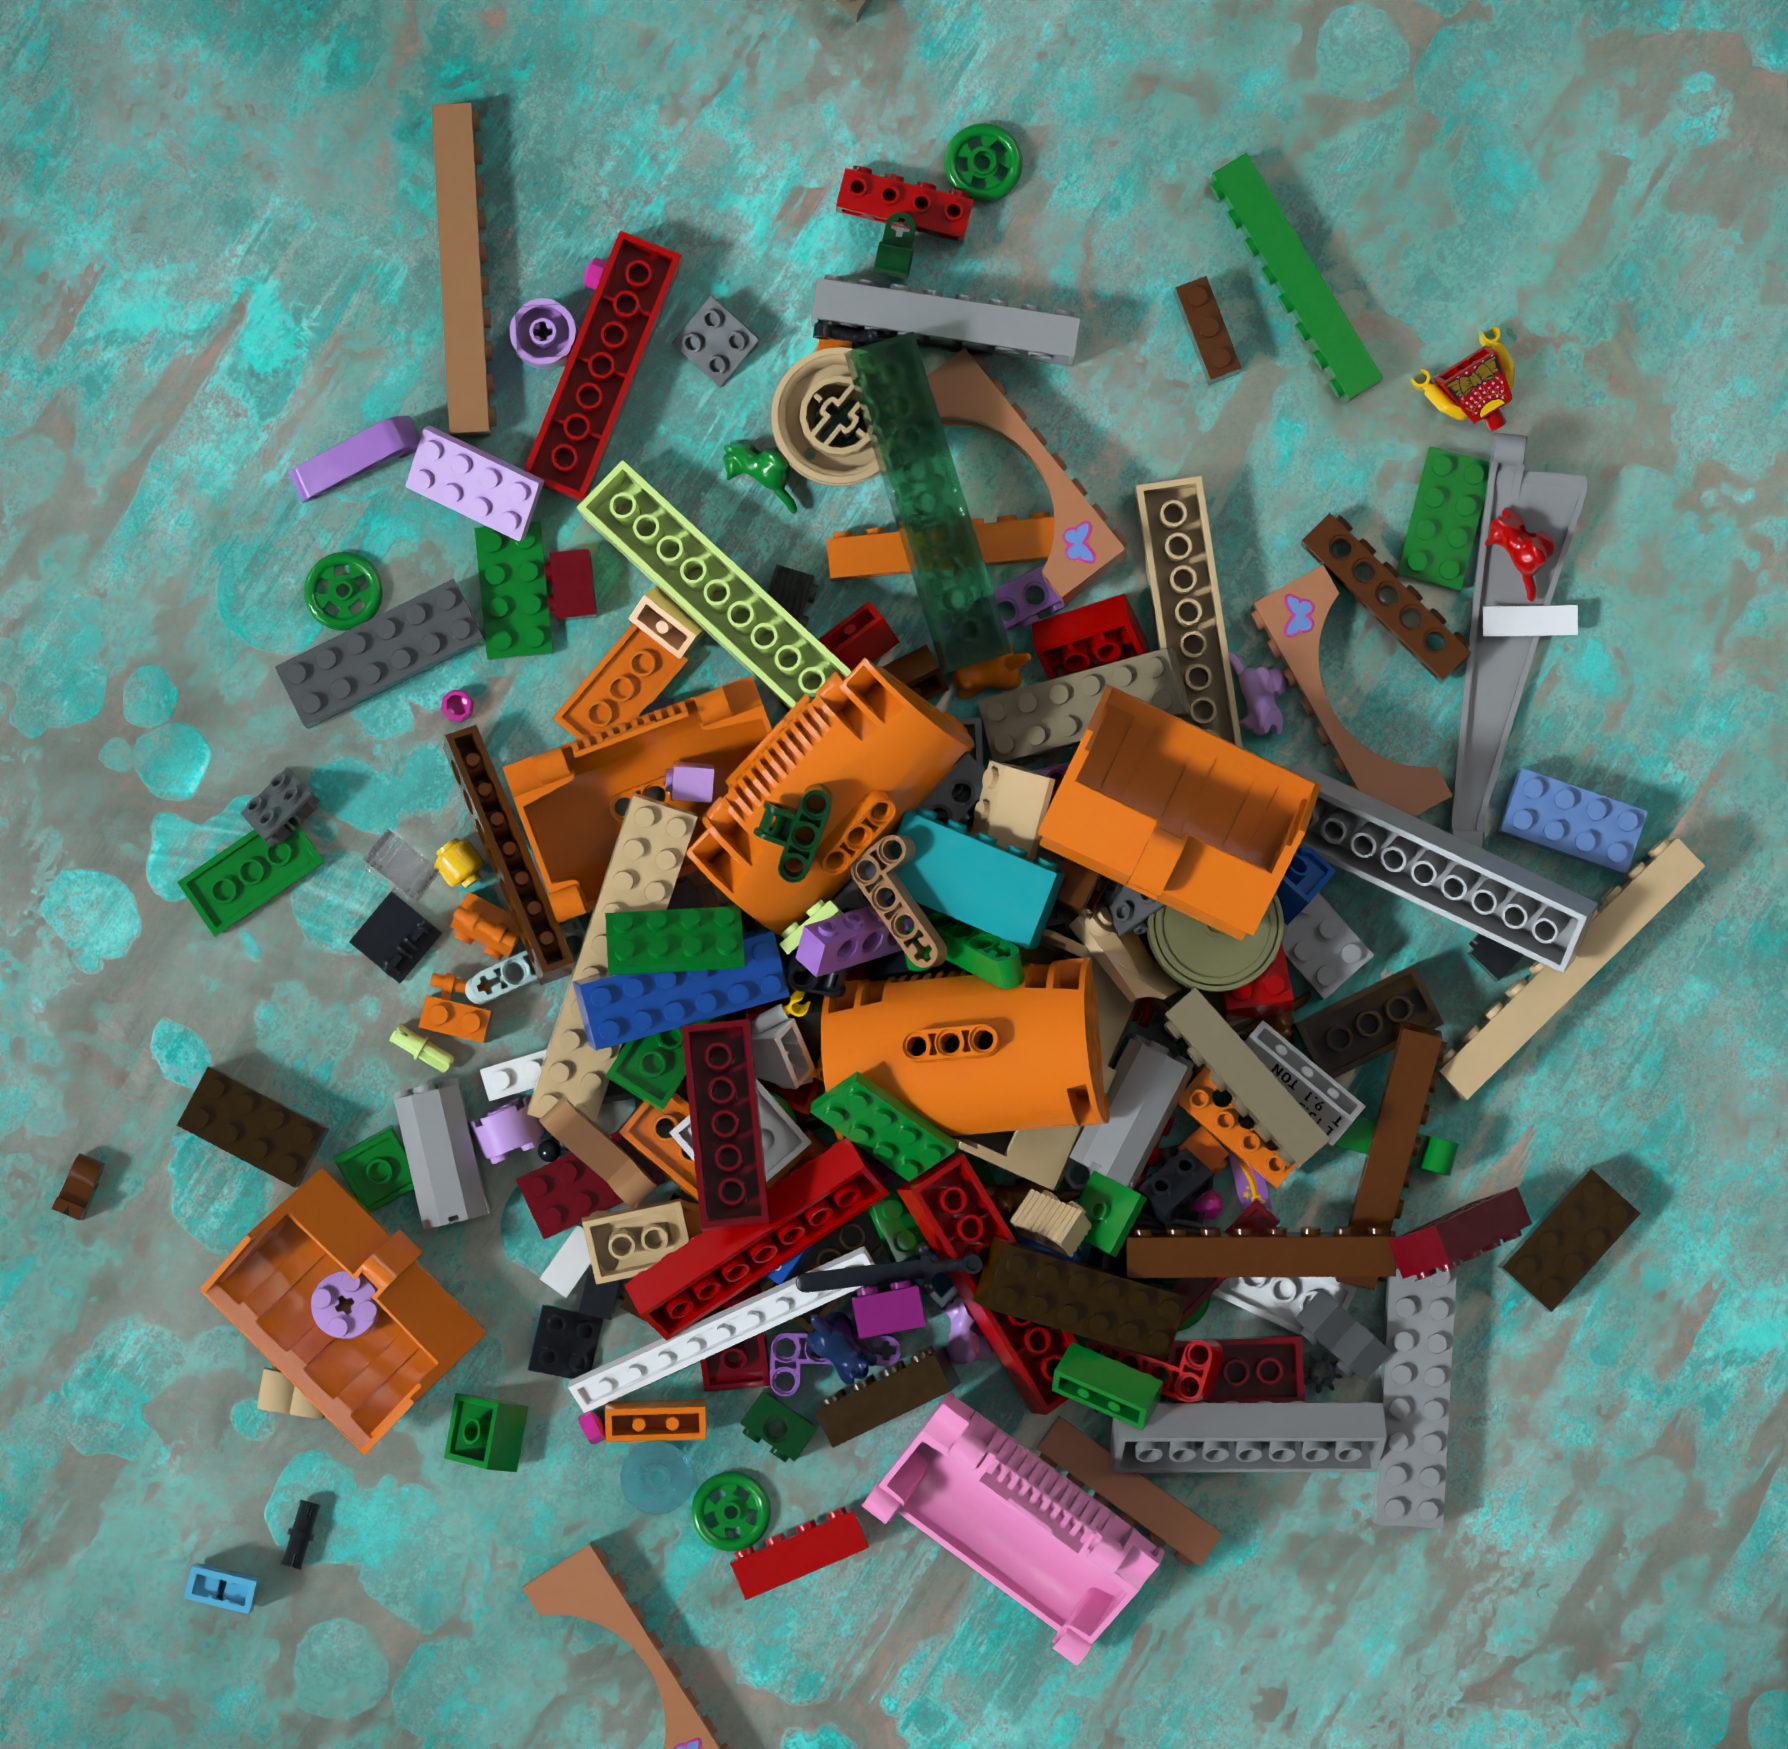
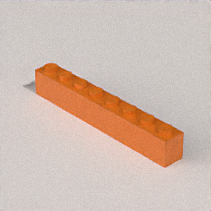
(884, 555)

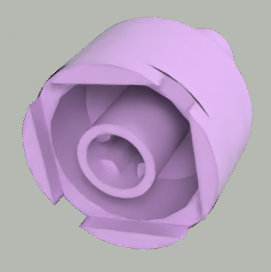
(528, 323)
(507, 1129)
(327, 1300)

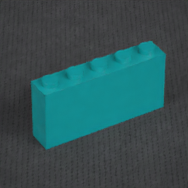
(978, 879)

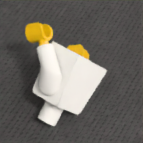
(779, 1047)

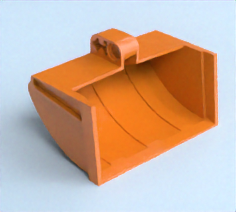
(1178, 814)
(353, 1382)

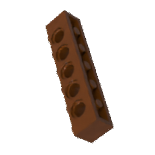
(1366, 593)

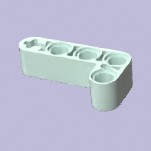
(571, 930)

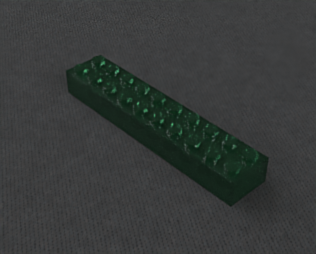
(927, 502)

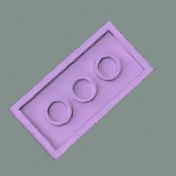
(474, 483)

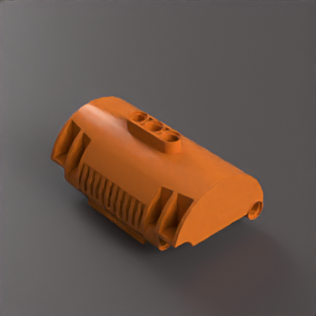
(875, 752)
(572, 790)
(1033, 1076)

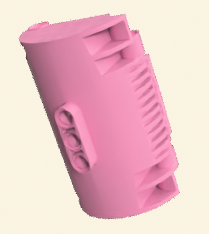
(1017, 1523)

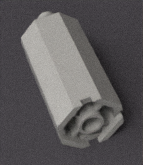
(1140, 1105)
(441, 1153)

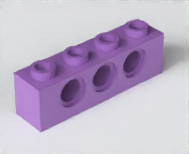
(1014, 594)
(847, 940)

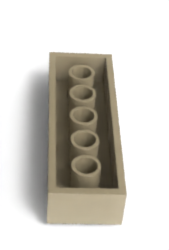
(1059, 710)
(1245, 1078)

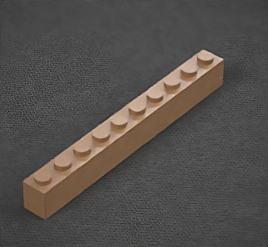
(461, 269)

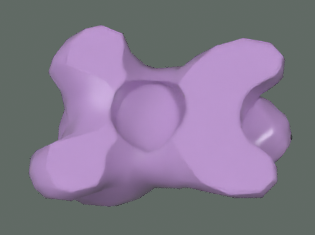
(1260, 691)
(965, 1339)

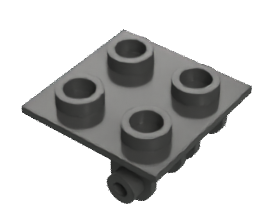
(716, 341)
(277, 805)
(1129, 908)

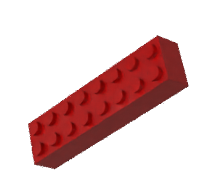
(603, 366)
(960, 1219)
(728, 1261)

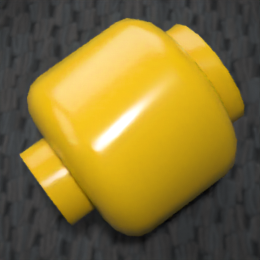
(459, 863)

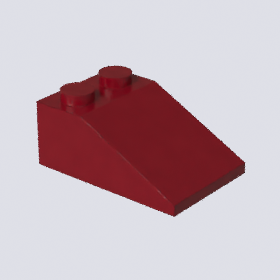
(741, 1364)

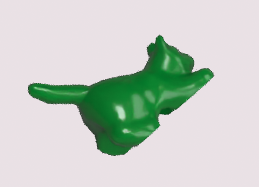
(766, 467)

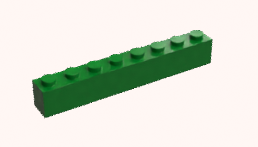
(1295, 277)

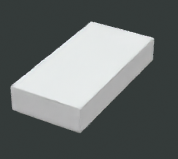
(568, 1264)

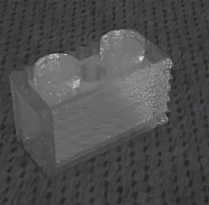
(401, 865)

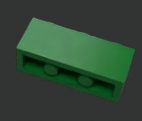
(1107, 1385)

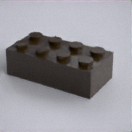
(1366, 1022)
(253, 1126)
(850, 1236)
(1569, 1239)
(887, 1397)

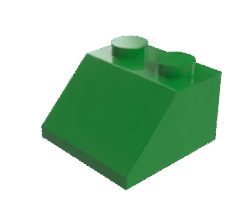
(486, 1432)

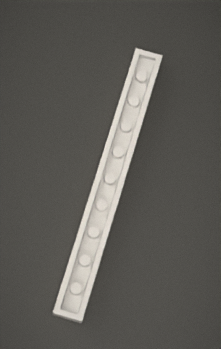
(707, 1337)

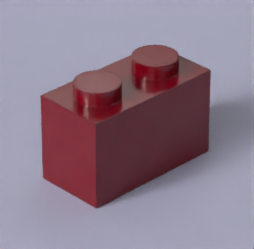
(572, 585)

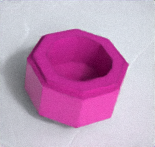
(593, 273)
(457, 705)
(1210, 1204)
(592, 1427)

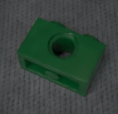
(798, 1428)

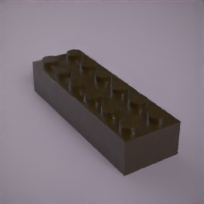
(1080, 1298)

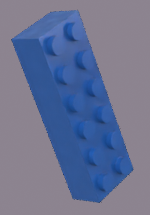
(646, 1004)

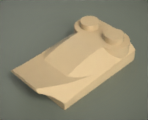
(1123, 957)
(638, 1238)

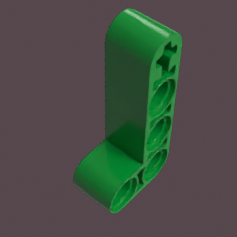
(976, 952)
(1433, 1155)

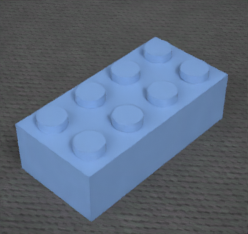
(1572, 821)

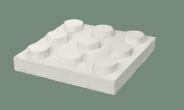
(780, 1134)

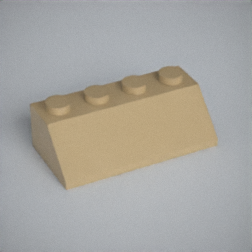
(1013, 805)

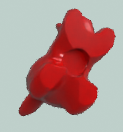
(1526, 549)

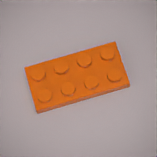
(620, 685)

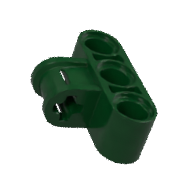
(895, 252)
(785, 828)

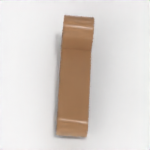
(904, 903)
(599, 1152)

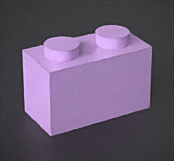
(690, 781)

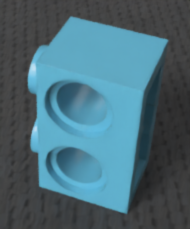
(222, 1588)

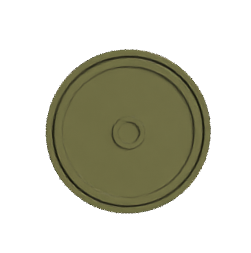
(1210, 958)

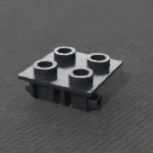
(395, 937)
(564, 1342)

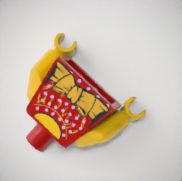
(1475, 385)

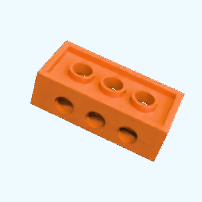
(1224, 1125)
(663, 1153)

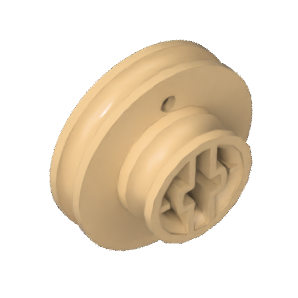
(802, 391)

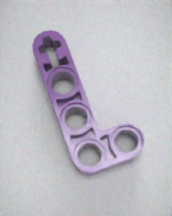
(357, 455)
(803, 1356)

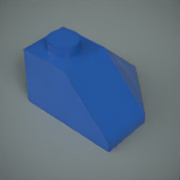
(1302, 882)

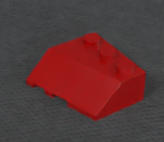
(1089, 637)

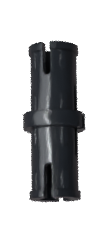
(300, 1534)

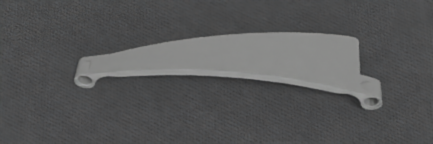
(1501, 664)

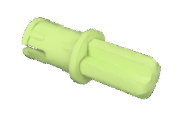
(422, 1048)

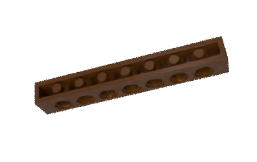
(508, 855)

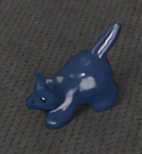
(836, 1342)

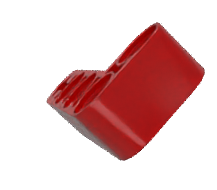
(1179, 1373)

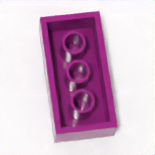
(887, 1309)

